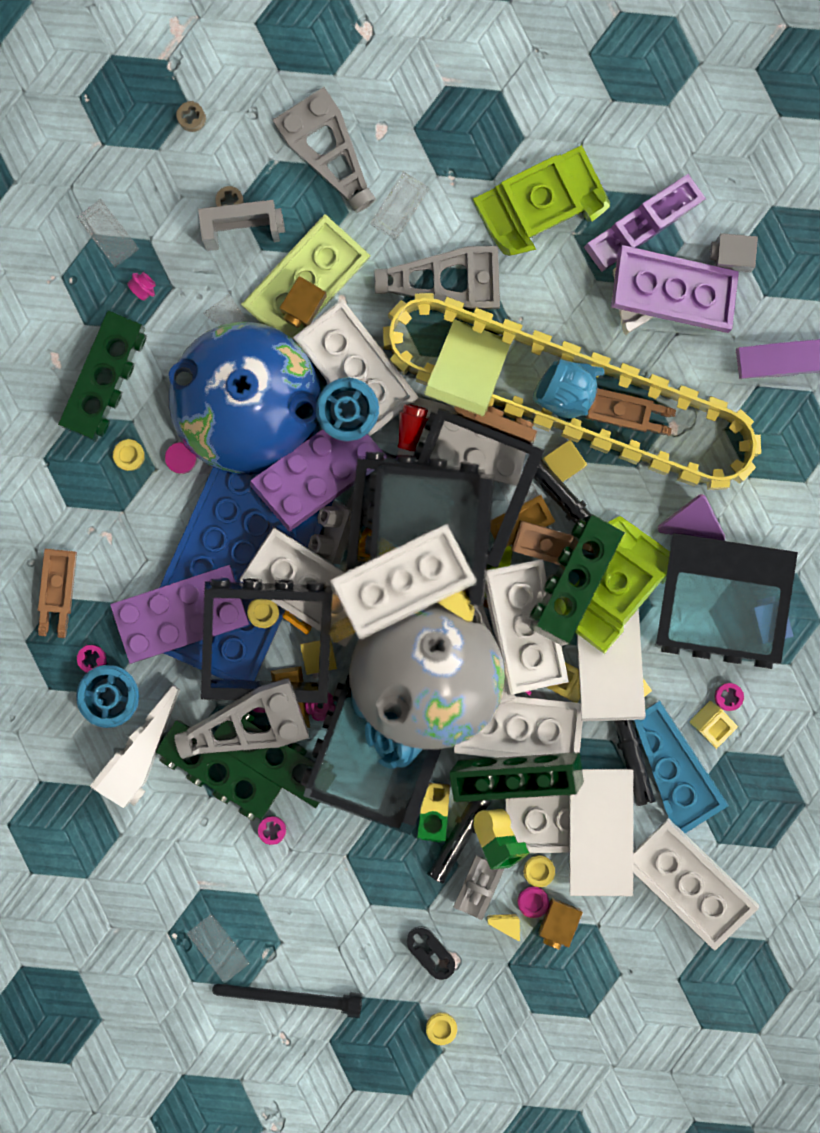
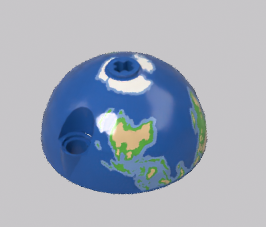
(250, 428)

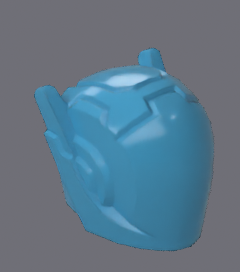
(568, 388)

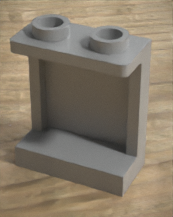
(238, 217)

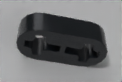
(425, 958)

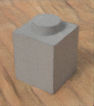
(734, 252)

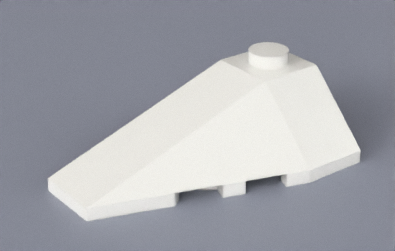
(130, 768)

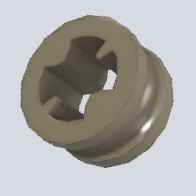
(197, 124)
(220, 197)

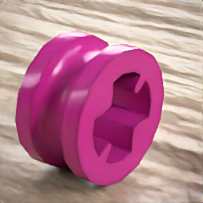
(82, 656)
(737, 693)
(263, 826)

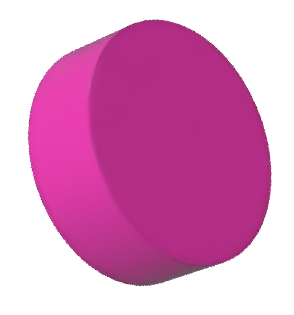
(180, 458)
(533, 902)

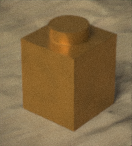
(302, 303)
(559, 924)

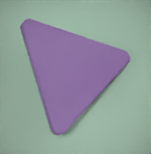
(694, 520)

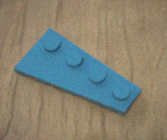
(681, 778)

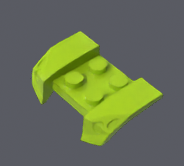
(541, 200)
(628, 581)

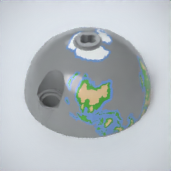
(446, 692)

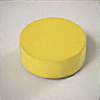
(128, 455)
(263, 613)
(539, 871)
(441, 1028)

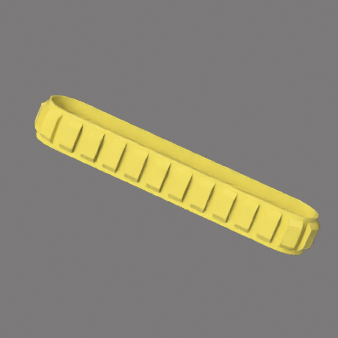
(573, 431)

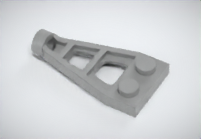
(310, 116)
(482, 277)
(282, 711)

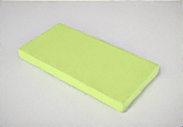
(322, 257)
(467, 368)

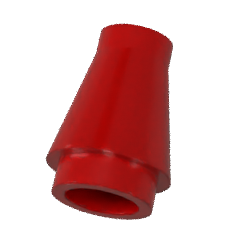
(411, 426)

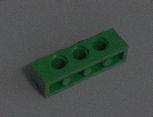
(113, 329)
(604, 541)
(257, 758)
(516, 777)
(264, 790)

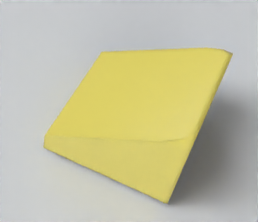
(565, 461)
(459, 604)
(310, 656)
(570, 689)
(713, 724)
(506, 923)

